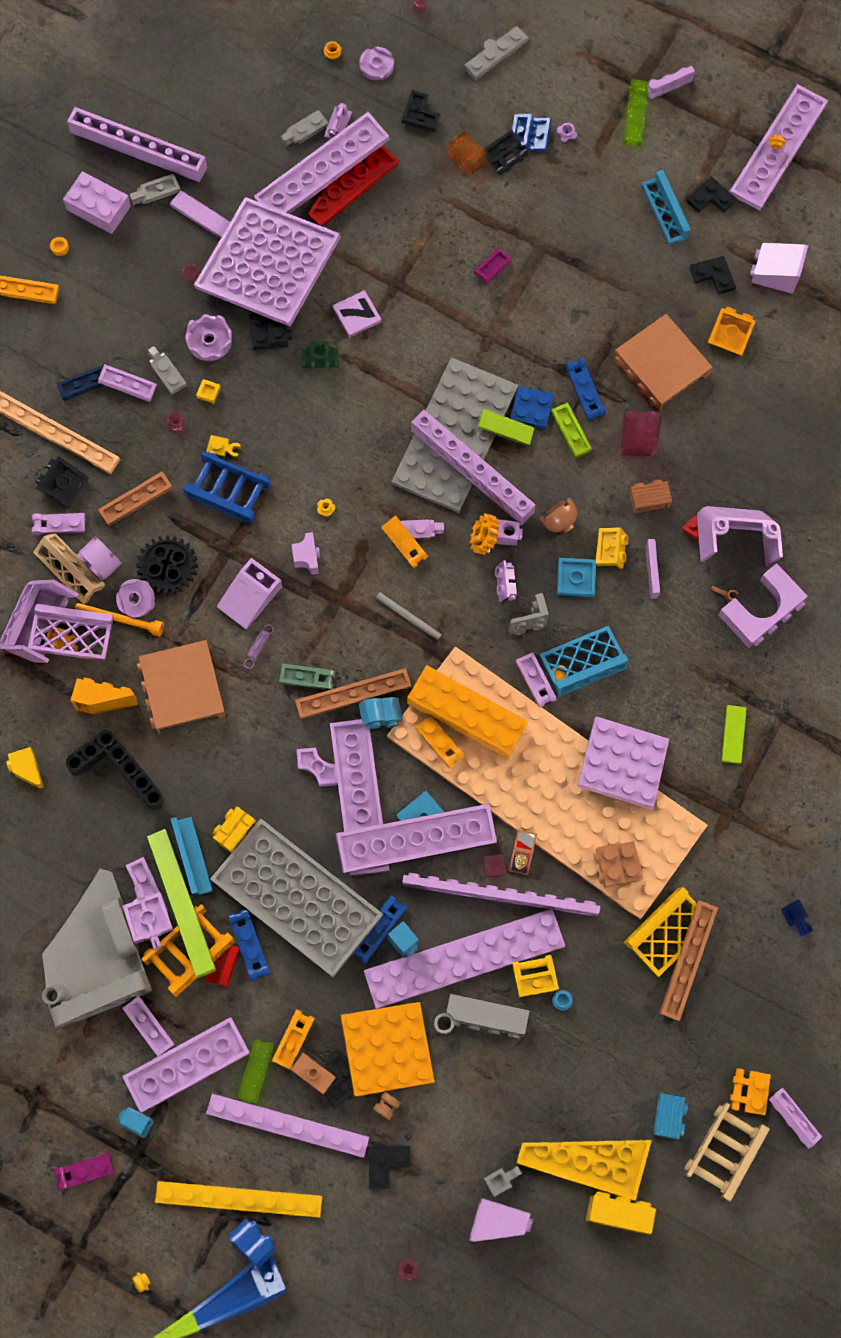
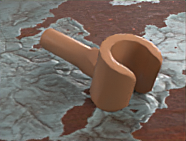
(724, 593)

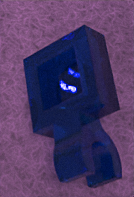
(795, 916)

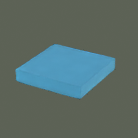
(576, 577)

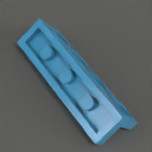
(672, 205)
(192, 856)

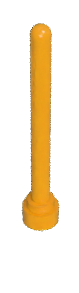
(154, 628)

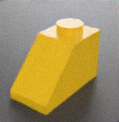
(25, 767)

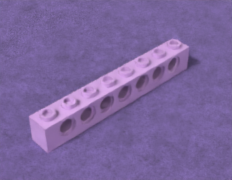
(472, 467)

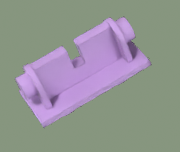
(338, 121)
(504, 573)

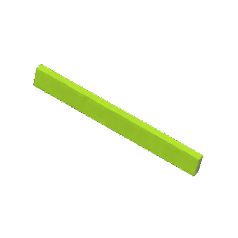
(181, 903)

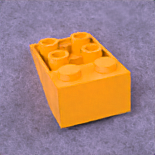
(100, 698)

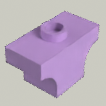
(306, 554)

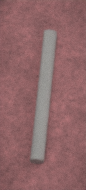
(407, 615)

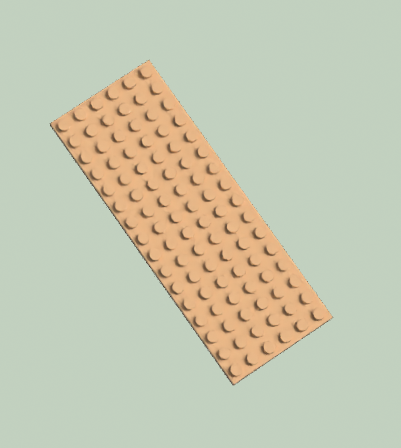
(541, 795)

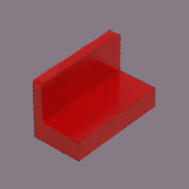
(224, 967)

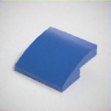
(532, 132)

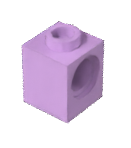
(512, 526)

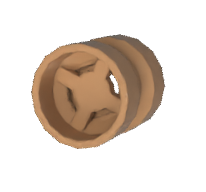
(383, 1109)

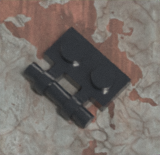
(502, 148)

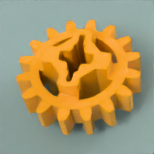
(484, 534)

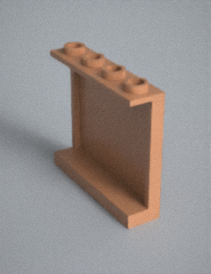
(661, 361)
(180, 685)

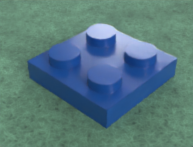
(532, 407)

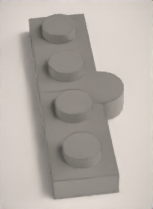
(495, 52)

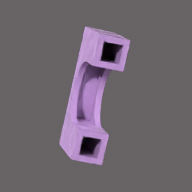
(751, 628)

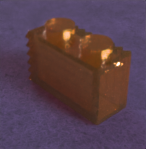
(467, 153)

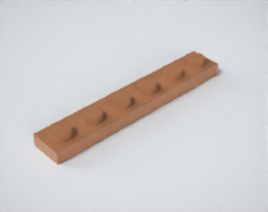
(353, 693)
(688, 960)

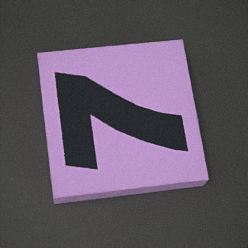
(357, 313)

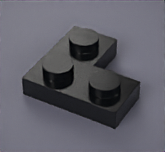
(417, 116)
(711, 192)
(717, 271)
(342, 1087)
(381, 1160)

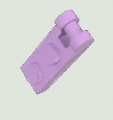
(670, 82)
(59, 524)
(535, 679)

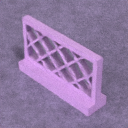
(75, 618)

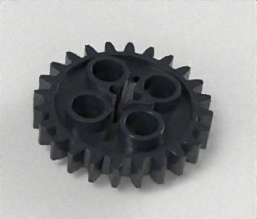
(184, 569)

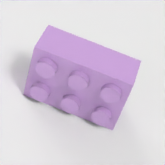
(97, 202)

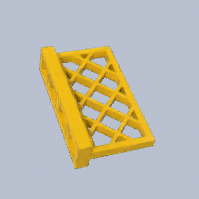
(653, 922)

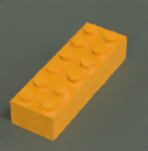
(467, 712)

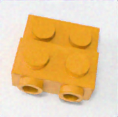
(732, 330)

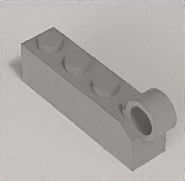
(485, 1015)

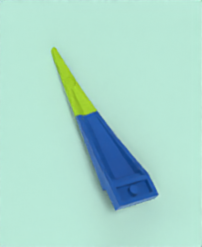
(240, 1295)

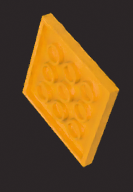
(387, 1049)

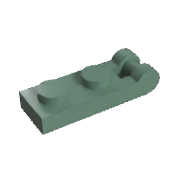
(306, 677)

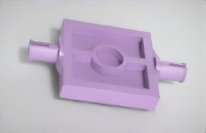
(147, 917)

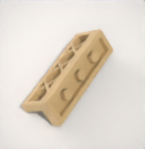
(69, 563)

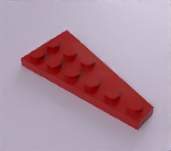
(352, 185)

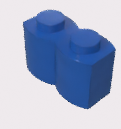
(252, 1243)

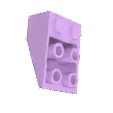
(249, 593)

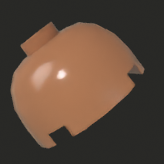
(560, 517)

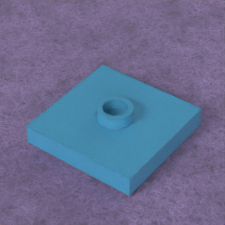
(421, 806)

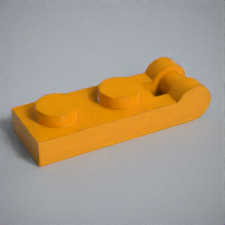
(404, 541)
(439, 741)
(293, 1040)

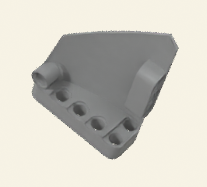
(93, 957)

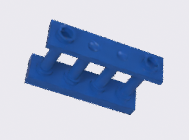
(227, 505)

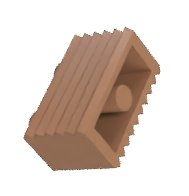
(650, 496)

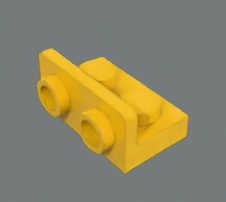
(611, 547)

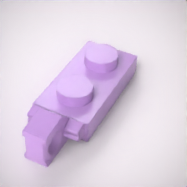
(423, 528)

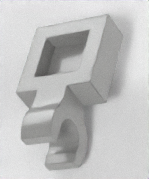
(499, 1181)

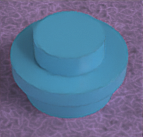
(562, 1000)

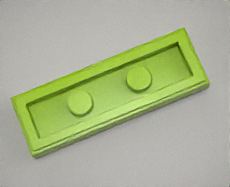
(505, 427)
(571, 430)
(733, 734)

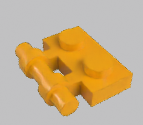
(756, 1094)

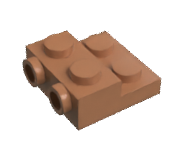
(618, 864)

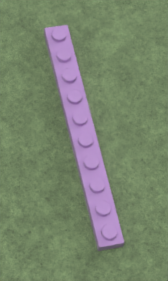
(509, 896)

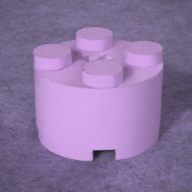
(99, 558)

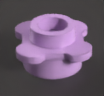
(567, 127)

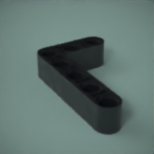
(122, 764)

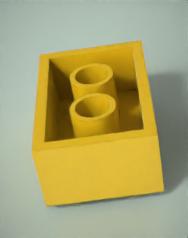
(621, 1213)

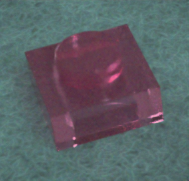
(495, 865)

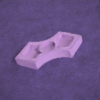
(310, 761)

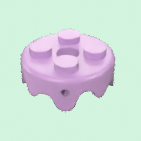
(204, 327)

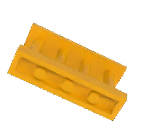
(177, 983)

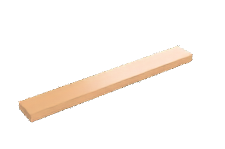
(58, 434)

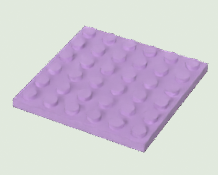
(267, 261)

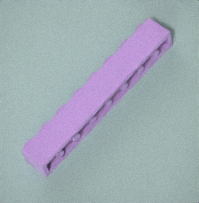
(137, 144)

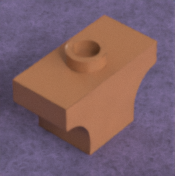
(313, 1073)

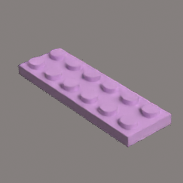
(185, 1065)

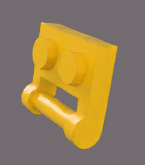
(538, 982)

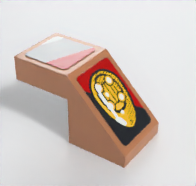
(522, 852)

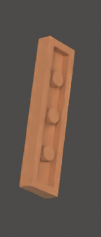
(135, 499)

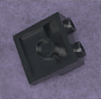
(268, 333)
(61, 481)

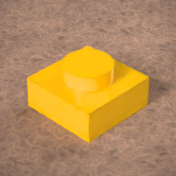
(208, 391)

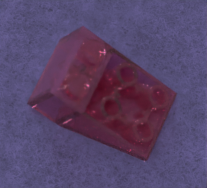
(639, 433)

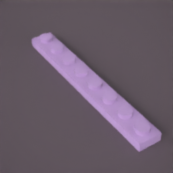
(287, 1125)

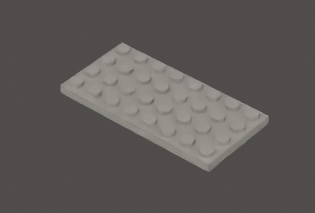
(458, 407)
(297, 897)

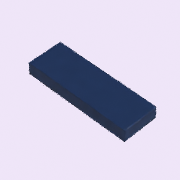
(80, 383)

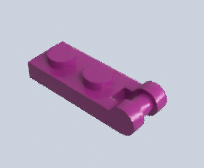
(84, 1171)

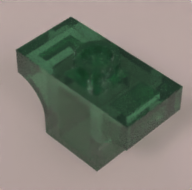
(320, 355)

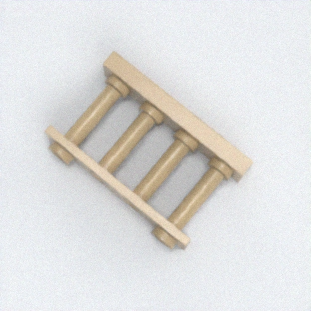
(747, 1152)

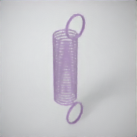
(257, 653)

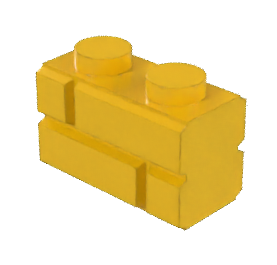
(234, 829)

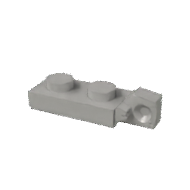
(305, 129)
(155, 190)
(166, 371)

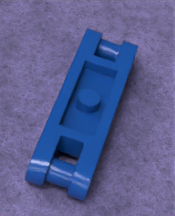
(585, 389)
(381, 929)
(249, 944)

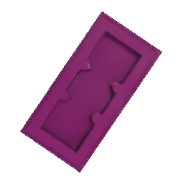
(493, 266)

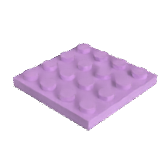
(623, 763)

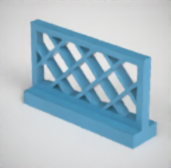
(593, 672)

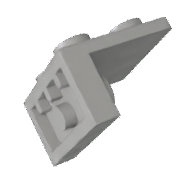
(535, 621)

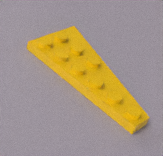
(597, 1164)

